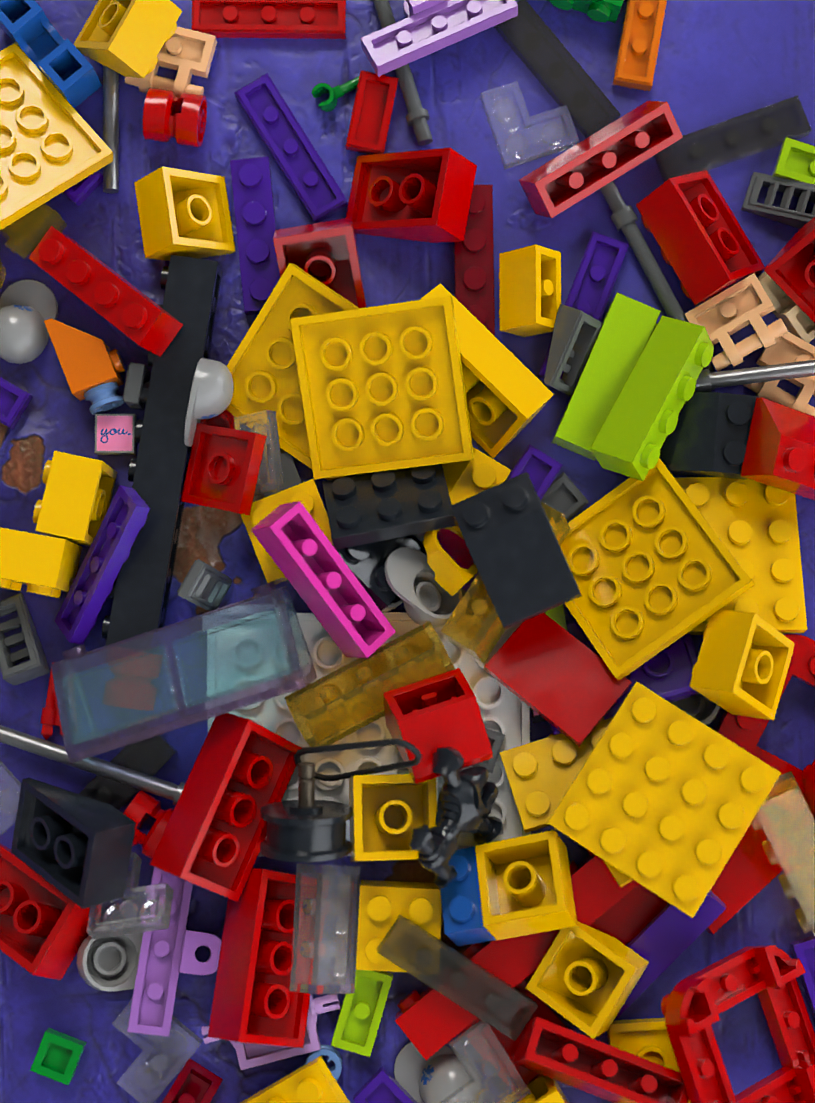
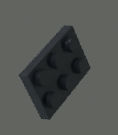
(387, 505)

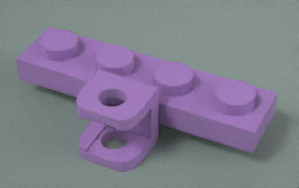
(431, 27)
(163, 957)

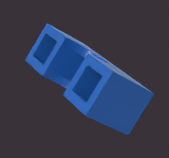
(55, 57)

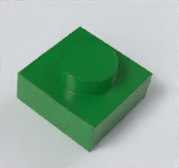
(58, 1056)

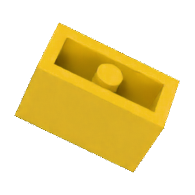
(529, 290)

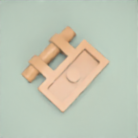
(188, 54)
(732, 311)
(787, 350)

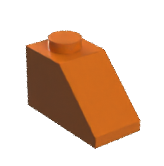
(84, 358)

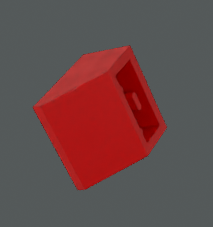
(435, 716)

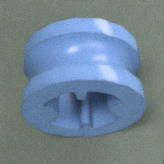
(104, 398)
(332, 1054)

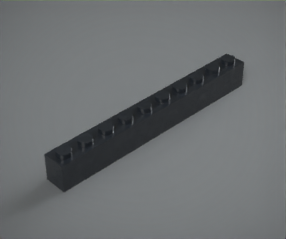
(162, 460)

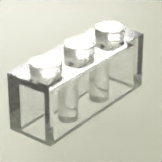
(325, 929)

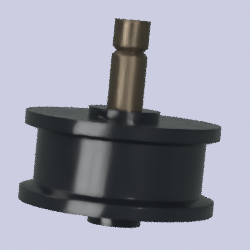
(306, 827)

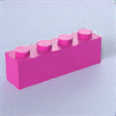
(323, 580)

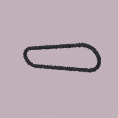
(357, 745)

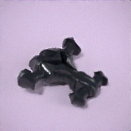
(461, 808)

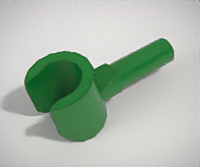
(335, 93)

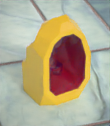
(449, 558)

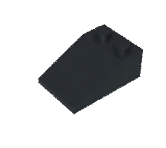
(710, 436)
(515, 550)
(73, 842)

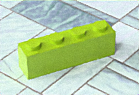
(607, 369)
(653, 398)

